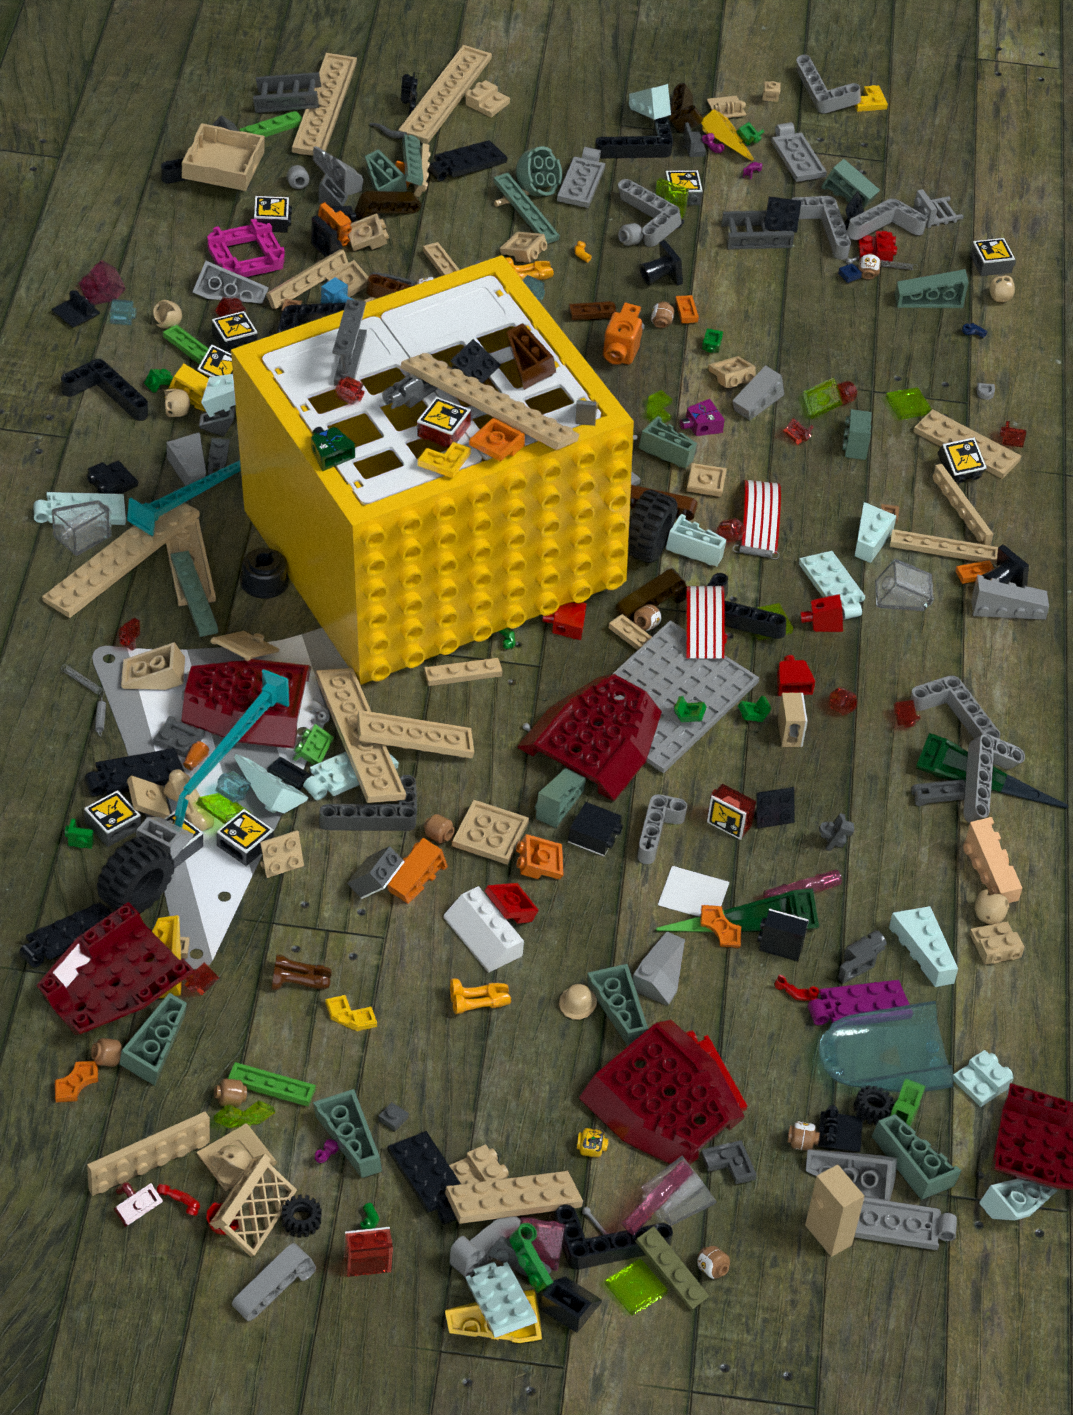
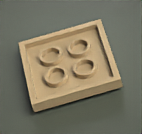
(490, 832)

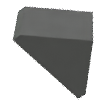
(331, 193)
(586, 412)
(219, 423)

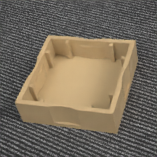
(223, 157)

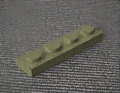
(672, 1268)

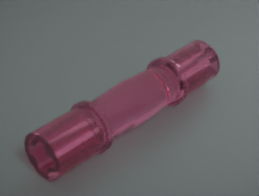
(819, 882)
(657, 1197)

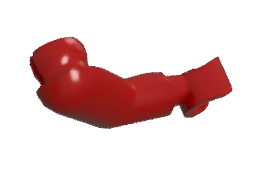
(798, 994)
(193, 1204)

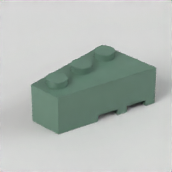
(847, 180)

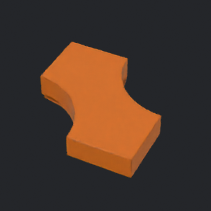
(714, 919)
(69, 1087)

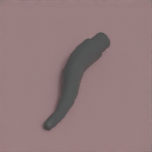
(393, 134)

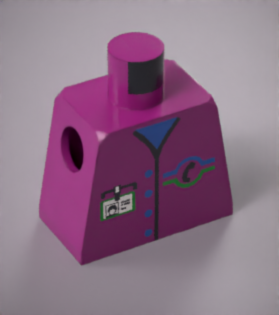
(703, 419)

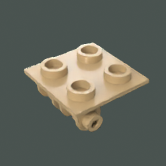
(728, 106)
(281, 854)

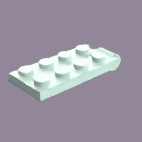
(44, 508)
(832, 579)
(333, 776)
(500, 1298)

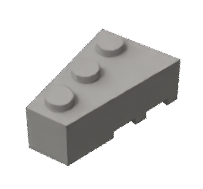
(759, 393)
(187, 458)

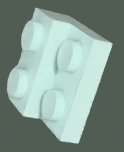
(983, 1078)

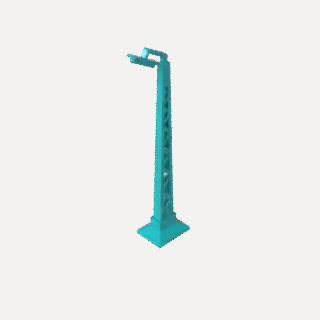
(146, 514)
(274, 691)

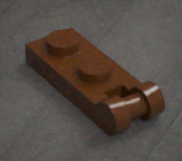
(591, 310)

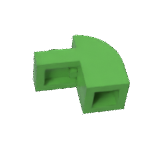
(908, 1101)

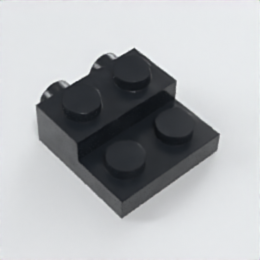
(324, 237)
(111, 478)

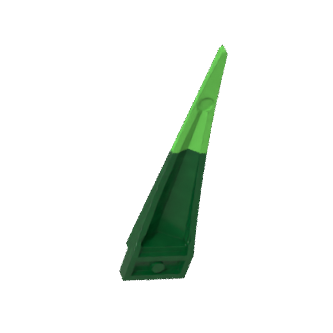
(749, 916)

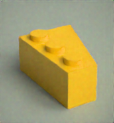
(192, 383)

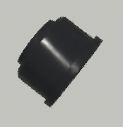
(264, 573)

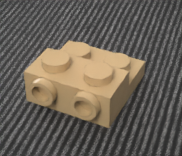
(486, 99)
(368, 232)
(524, 246)
(733, 371)
(997, 943)
(479, 1166)

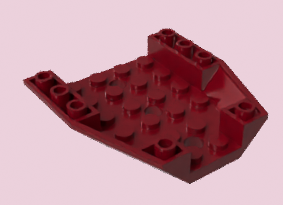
(224, 701)
(608, 752)
(105, 955)
(640, 1113)
(1043, 1131)

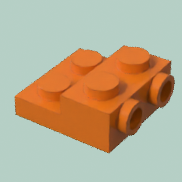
(337, 221)
(498, 440)
(539, 857)

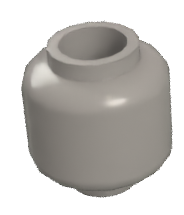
(297, 177)
(630, 234)

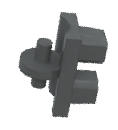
(835, 831)

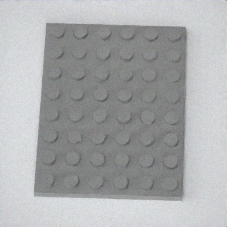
(666, 674)

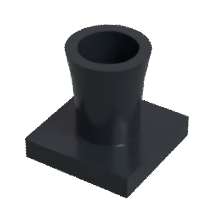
(667, 264)
(1009, 568)

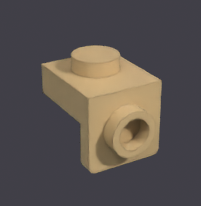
(771, 91)

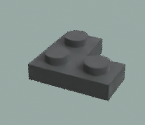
(732, 1156)

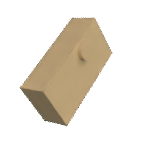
(834, 1210)

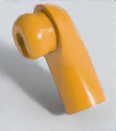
(580, 251)

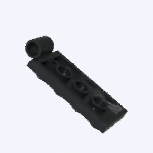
(466, 160)
(149, 766)
(58, 936)
(426, 1173)

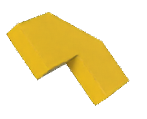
(356, 1019)

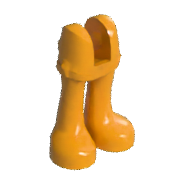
(537, 270)
(494, 996)

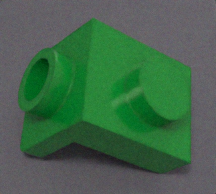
(749, 134)
(712, 340)
(158, 377)
(689, 711)
(755, 711)
(78, 836)

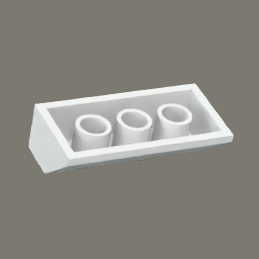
(484, 930)

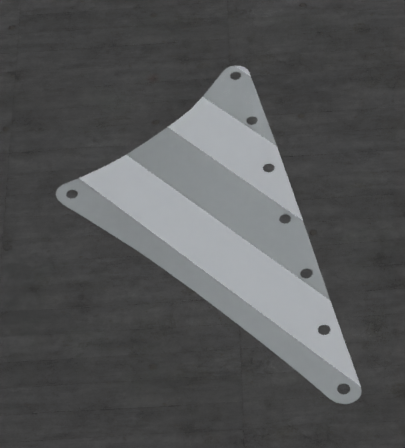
(142, 715)

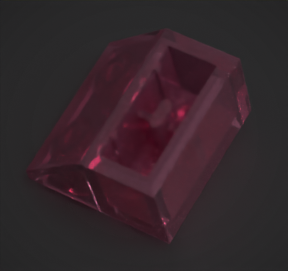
(102, 284)
(548, 1240)

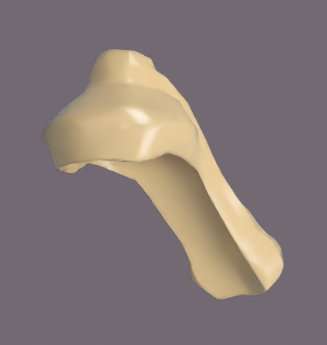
(194, 813)

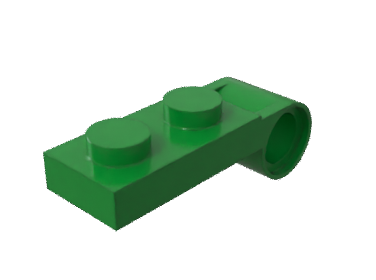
(528, 1257)

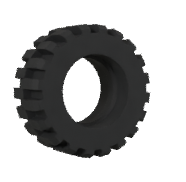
(651, 525)
(135, 874)

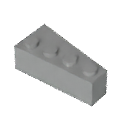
(1007, 600)

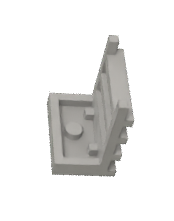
(930, 207)

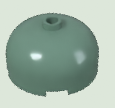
(538, 169)

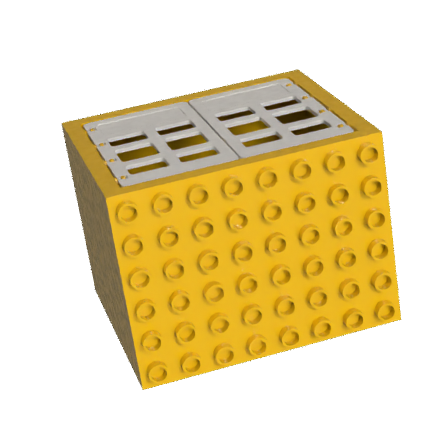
(412, 553)

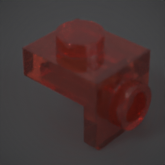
(228, 306)
(797, 431)
(1012, 436)
(129, 633)
(906, 713)
(201, 979)

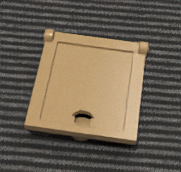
(245, 644)
(241, 1137)

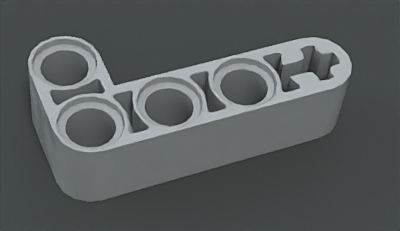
(660, 810)
(471, 1254)
(273, 1280)

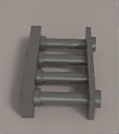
(287, 101)
(751, 239)
(350, 340)

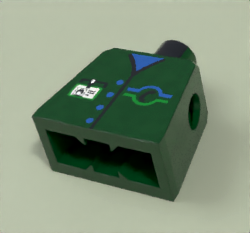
(331, 447)

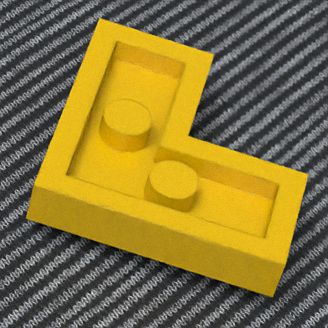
(872, 100)
(445, 464)

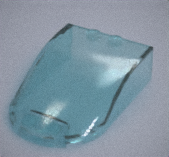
(887, 1048)

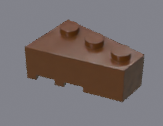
(530, 356)

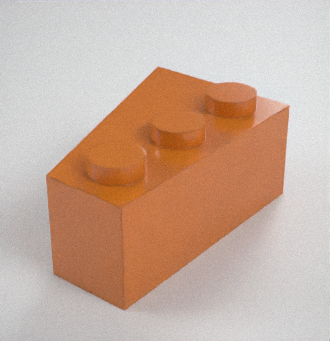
(417, 870)

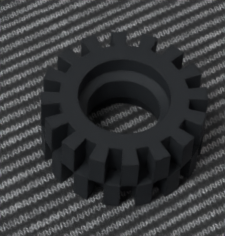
(876, 1097)
(301, 1226)

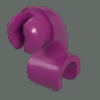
(708, 139)
(754, 166)
(330, 1147)

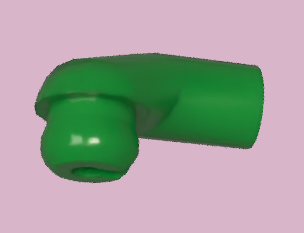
(510, 638)
(372, 1218)

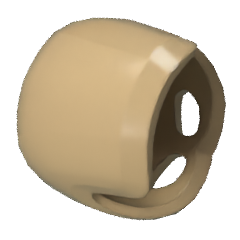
(1003, 290)
(168, 314)
(177, 402)
(991, 908)
(233, 1163)

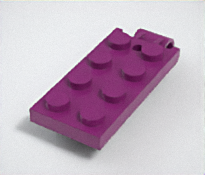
(856, 999)

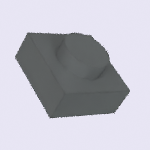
(393, 1116)

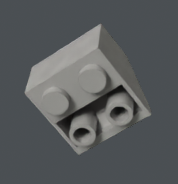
(165, 833)

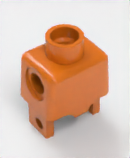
(623, 345)

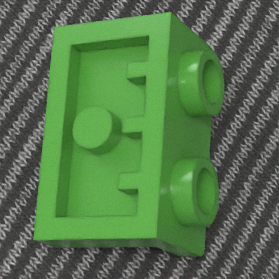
(313, 745)

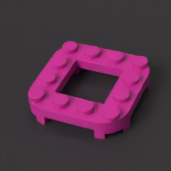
(262, 233)

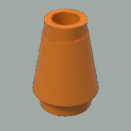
(196, 755)

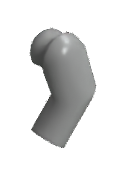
(323, 712)

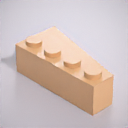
(991, 861)

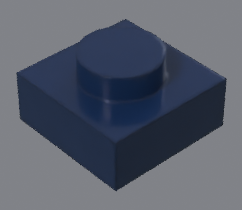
(850, 273)

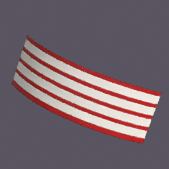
(762, 515)
(705, 622)

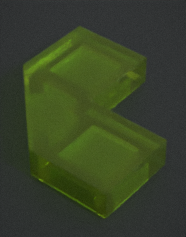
(655, 406)
(234, 1117)

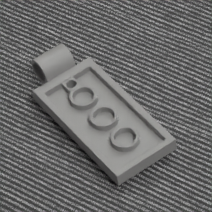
(797, 153)
(582, 179)
(904, 1224)

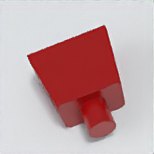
(825, 614)
(568, 620)
(794, 677)

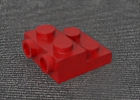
(880, 245)
(512, 902)

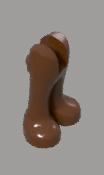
(312, 975)

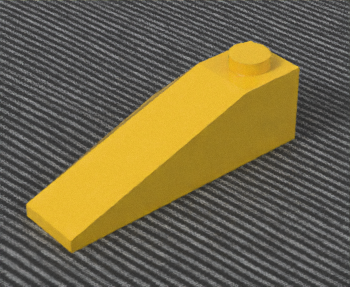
(725, 132)
(168, 931)
(470, 1321)

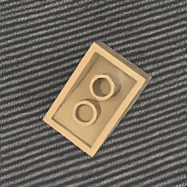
(154, 669)

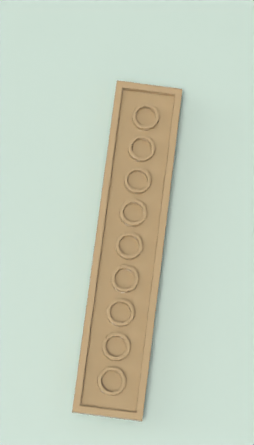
(445, 93)
(320, 122)
(490, 401)
(116, 561)
(369, 760)

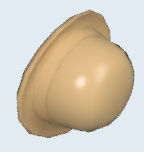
(577, 1002)

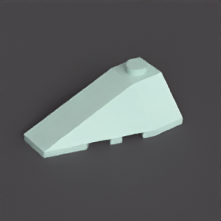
(269, 788)
(1014, 1199)

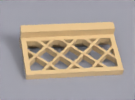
(238, 1197)

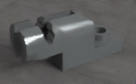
(407, 392)
(861, 956)

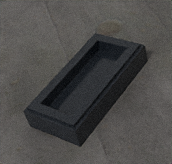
(289, 772)

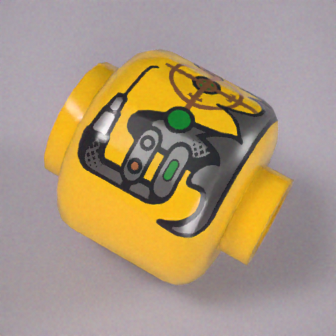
(592, 1142)

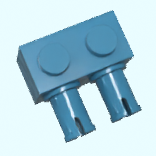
(334, 292)

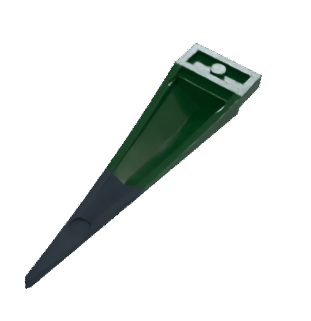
(949, 762)

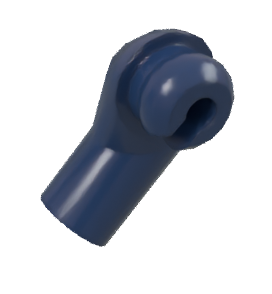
(972, 329)

